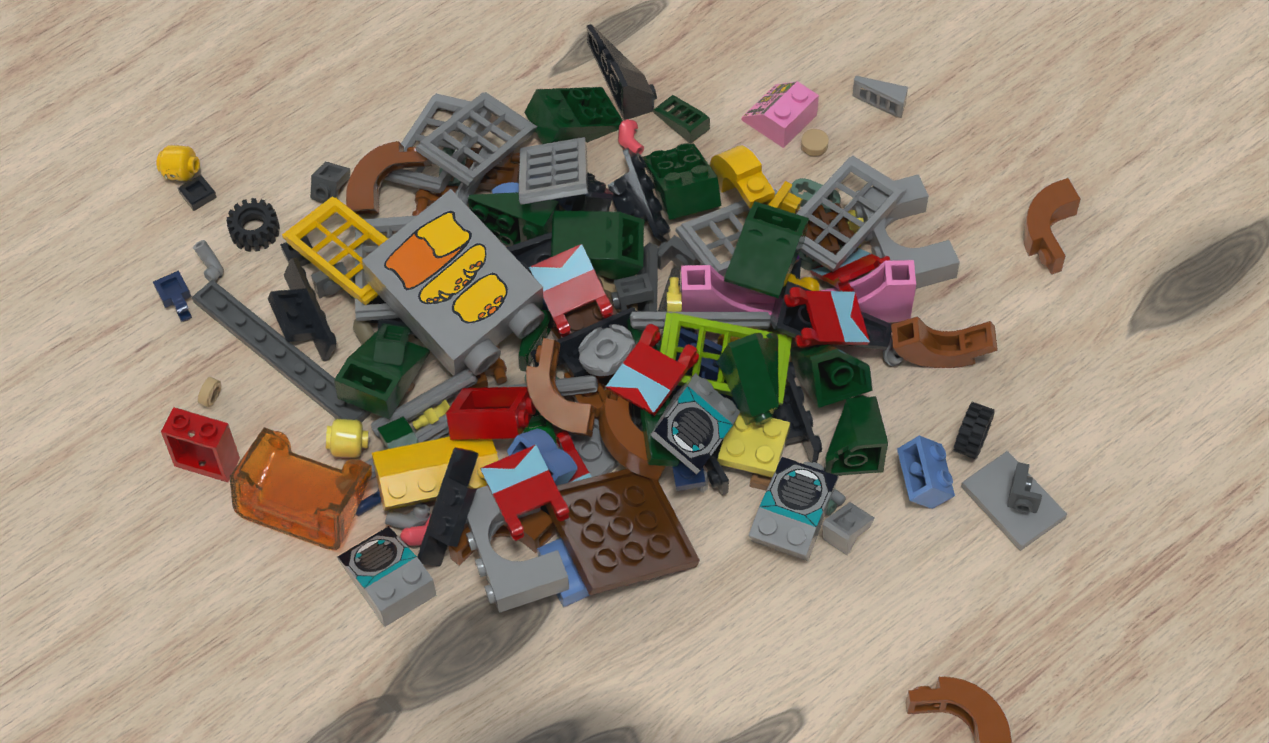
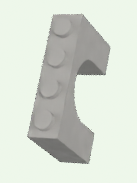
(932, 262)
(510, 581)

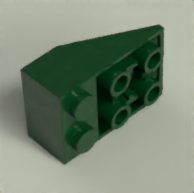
(572, 114)
(683, 180)
(509, 219)
(609, 239)
(767, 249)
(375, 384)

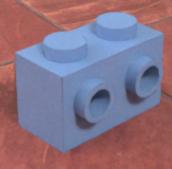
(926, 472)

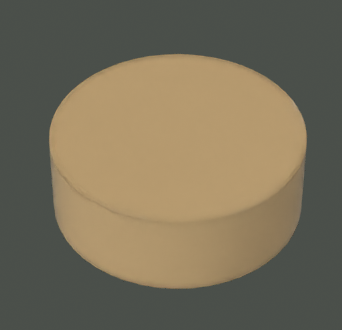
(814, 142)
(209, 392)

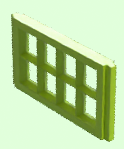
(670, 347)

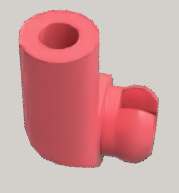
(626, 136)
(414, 535)

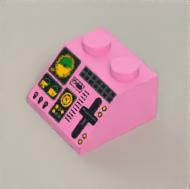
(783, 112)

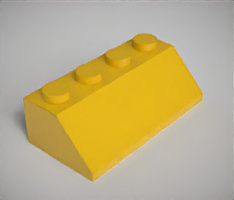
(417, 470)

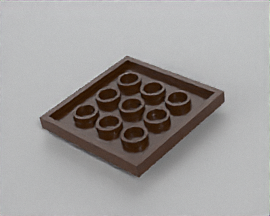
(622, 531)

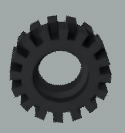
(250, 212)
(974, 430)

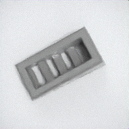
(881, 95)

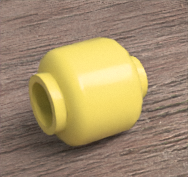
(346, 438)

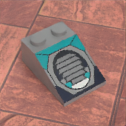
(695, 422)
(793, 508)
(388, 575)

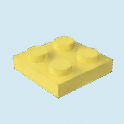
(754, 446)

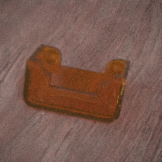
(297, 492)

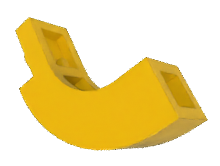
(742, 170)

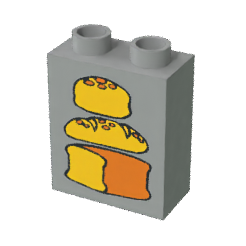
(455, 285)

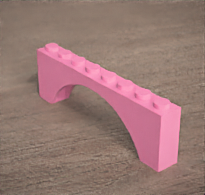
(882, 293)

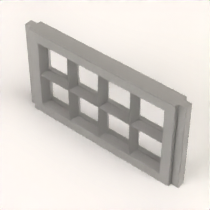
(457, 169)
(553, 171)
(416, 178)
(874, 178)
(383, 225)
(698, 247)

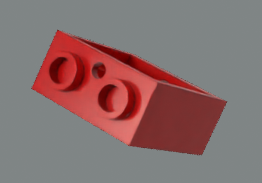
(490, 413)
(210, 444)

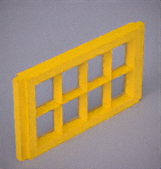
(315, 219)

